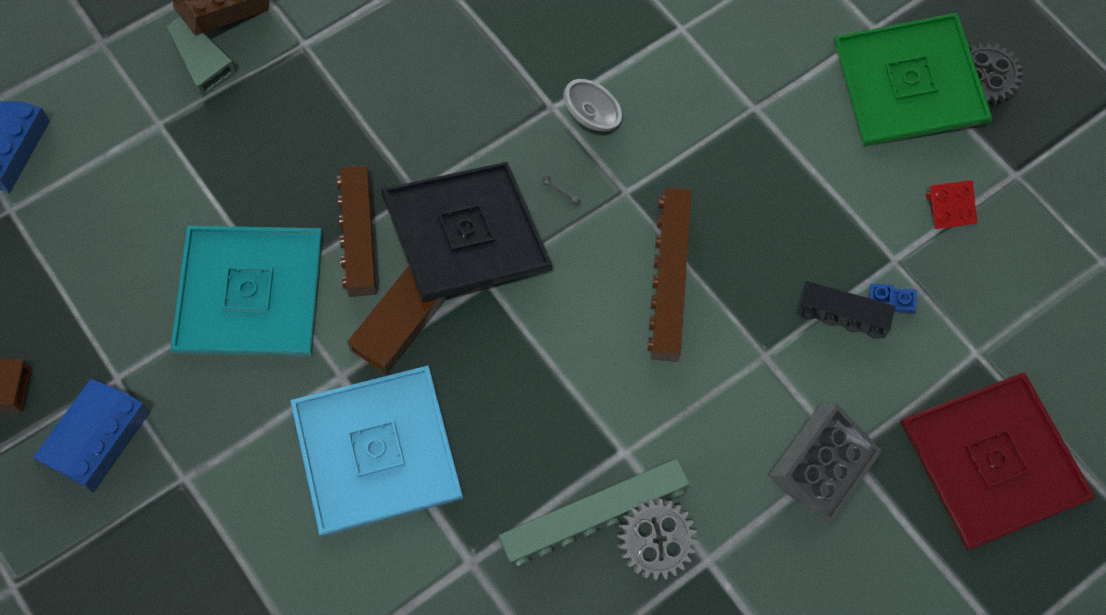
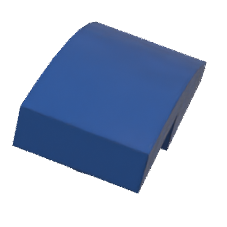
(902, 298)

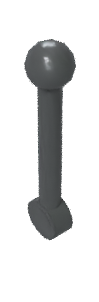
(547, 180)

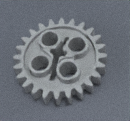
(678, 533)

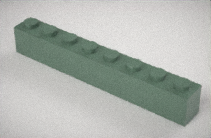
(591, 514)

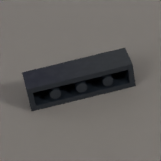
(845, 310)

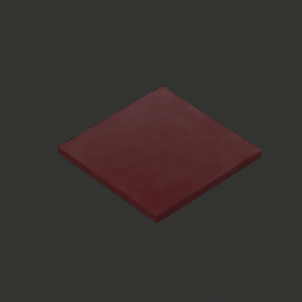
(996, 460)

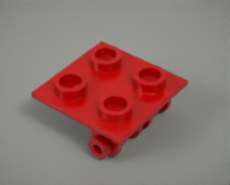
(953, 204)

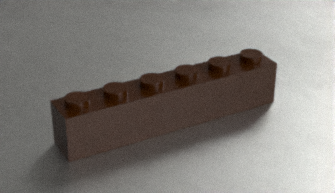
(357, 231)

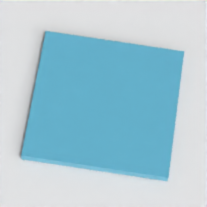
(375, 451)

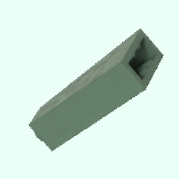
(202, 58)

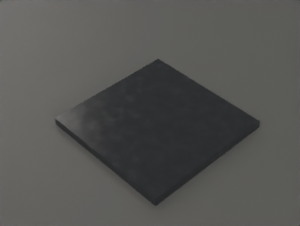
(465, 231)

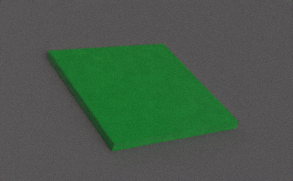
(911, 79)

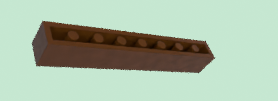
(670, 276)

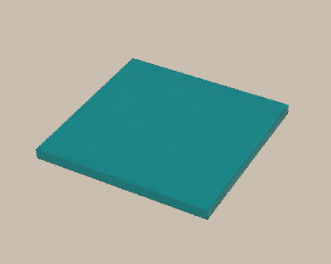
(247, 291)

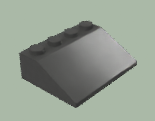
(826, 462)

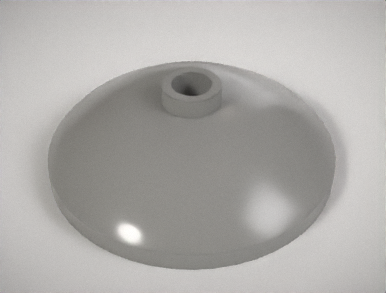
(592, 105)

